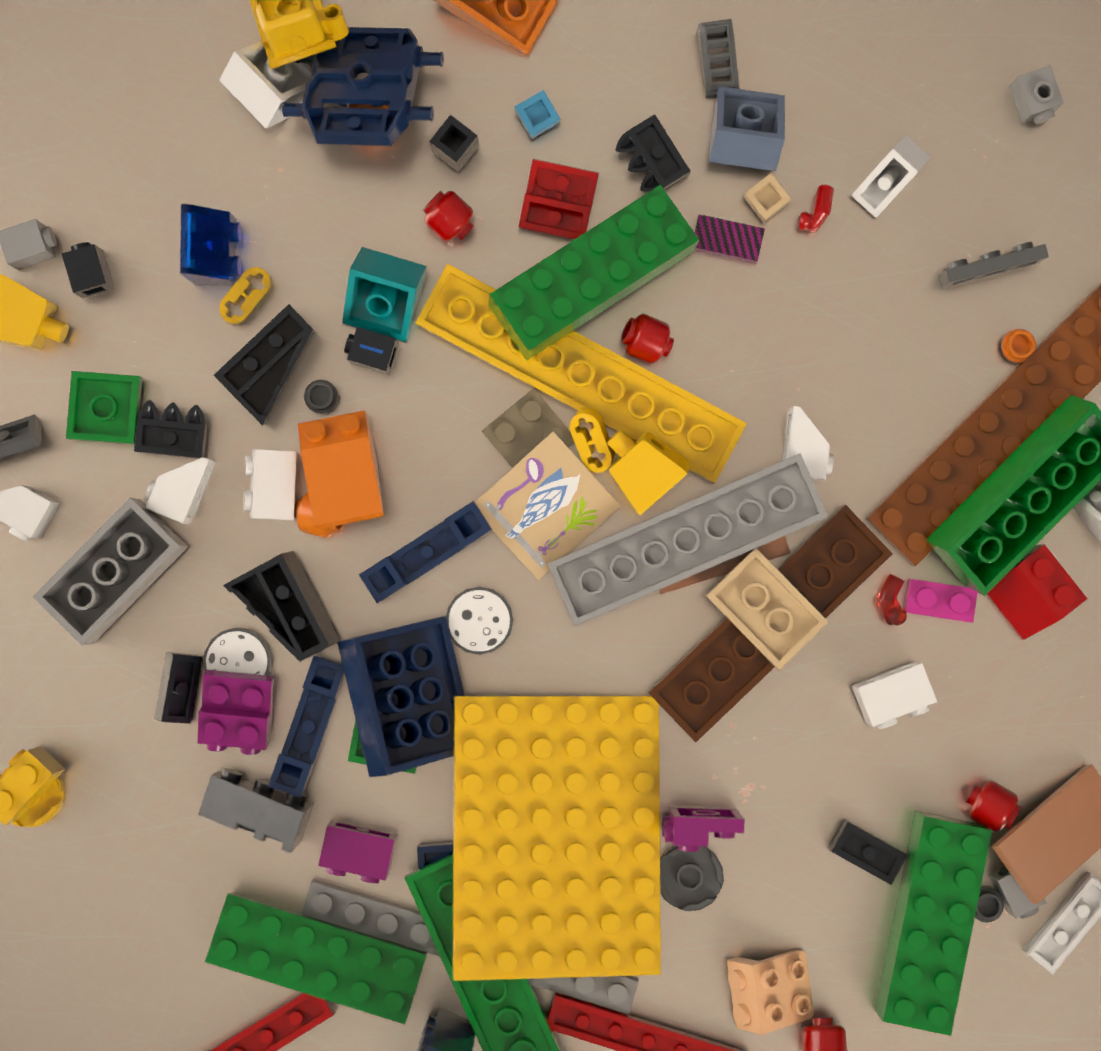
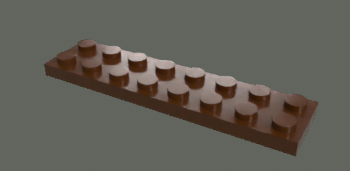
(728, 664)

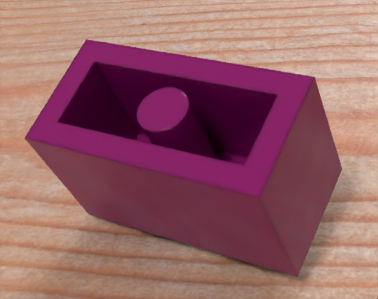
(357, 851)

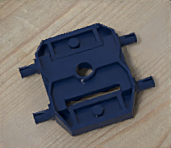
(393, 68)

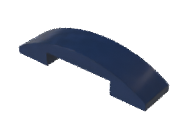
(425, 552)
(308, 727)

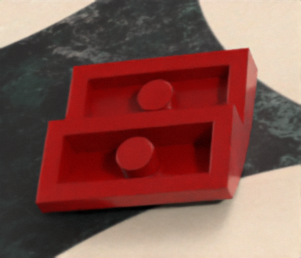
(558, 199)

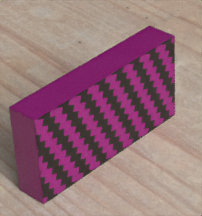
(728, 238)

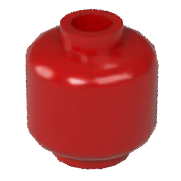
(448, 216)
(647, 338)
(993, 806)
(823, 1036)

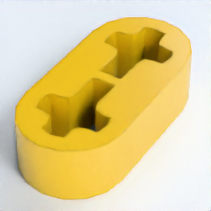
(240, 290)
(585, 443)

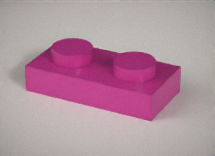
(940, 600)

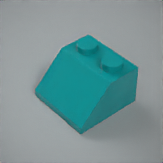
(383, 293)

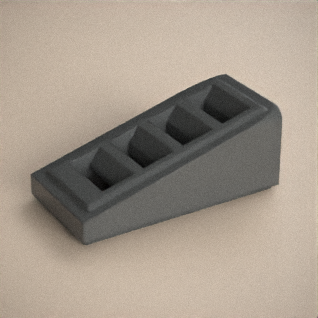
(711, 29)

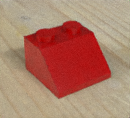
(1036, 593)

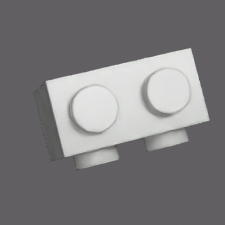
(271, 484)
(894, 695)

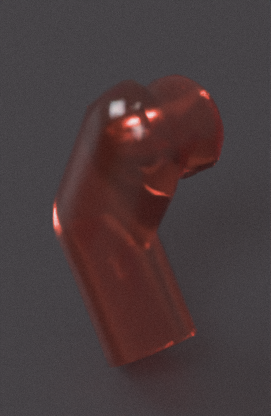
(888, 602)

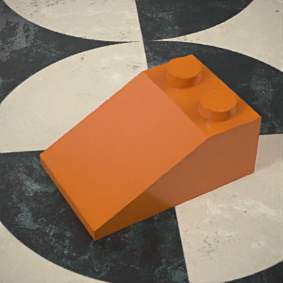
(509, 21)
(340, 469)

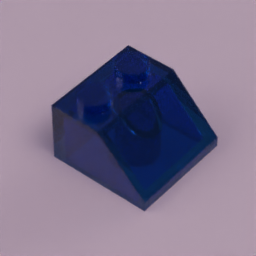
(209, 246)

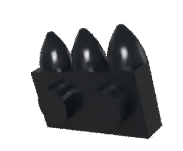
(653, 154)
(170, 434)

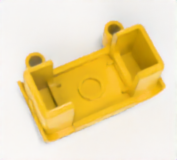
(297, 28)

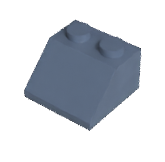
(747, 128)

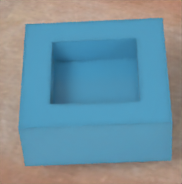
(537, 114)

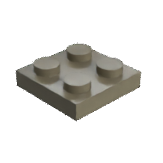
(524, 427)

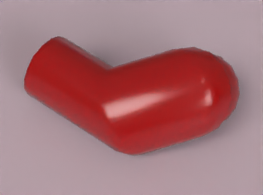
(821, 211)

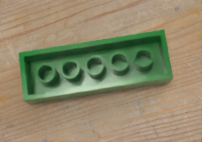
(593, 272)
(1023, 497)
(932, 923)
(316, 957)

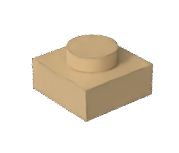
(767, 197)

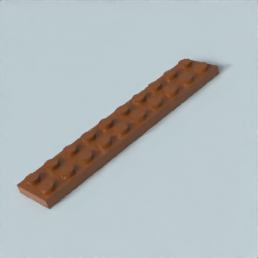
(1059, 367)

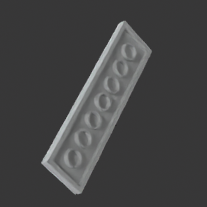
(688, 539)

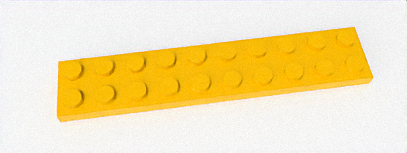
(585, 377)

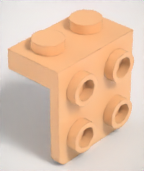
(770, 992)

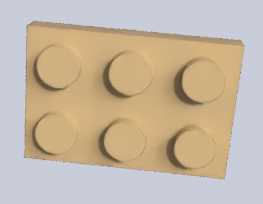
(767, 608)

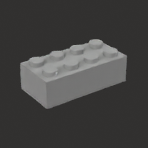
(110, 571)

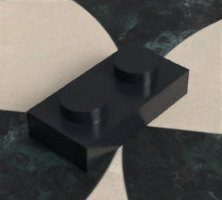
(178, 688)
(868, 852)

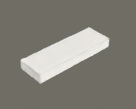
(1067, 925)

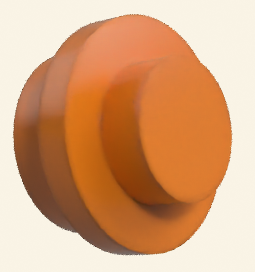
(1018, 345)

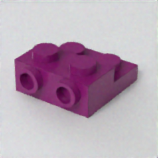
(236, 711)
(691, 826)

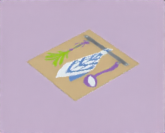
(546, 505)

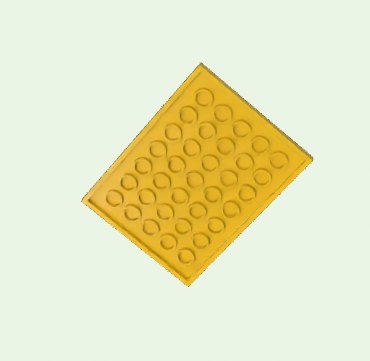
(556, 837)

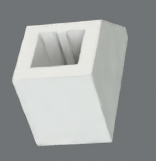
(27, 511)

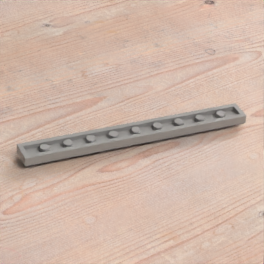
(408, 928)

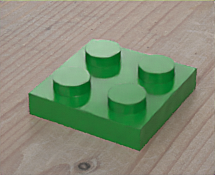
(103, 407)

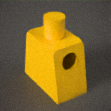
(27, 317)
(645, 468)

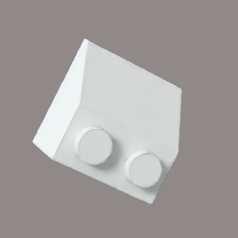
(263, 88)

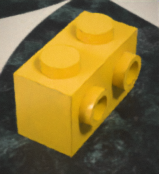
(26, 781)

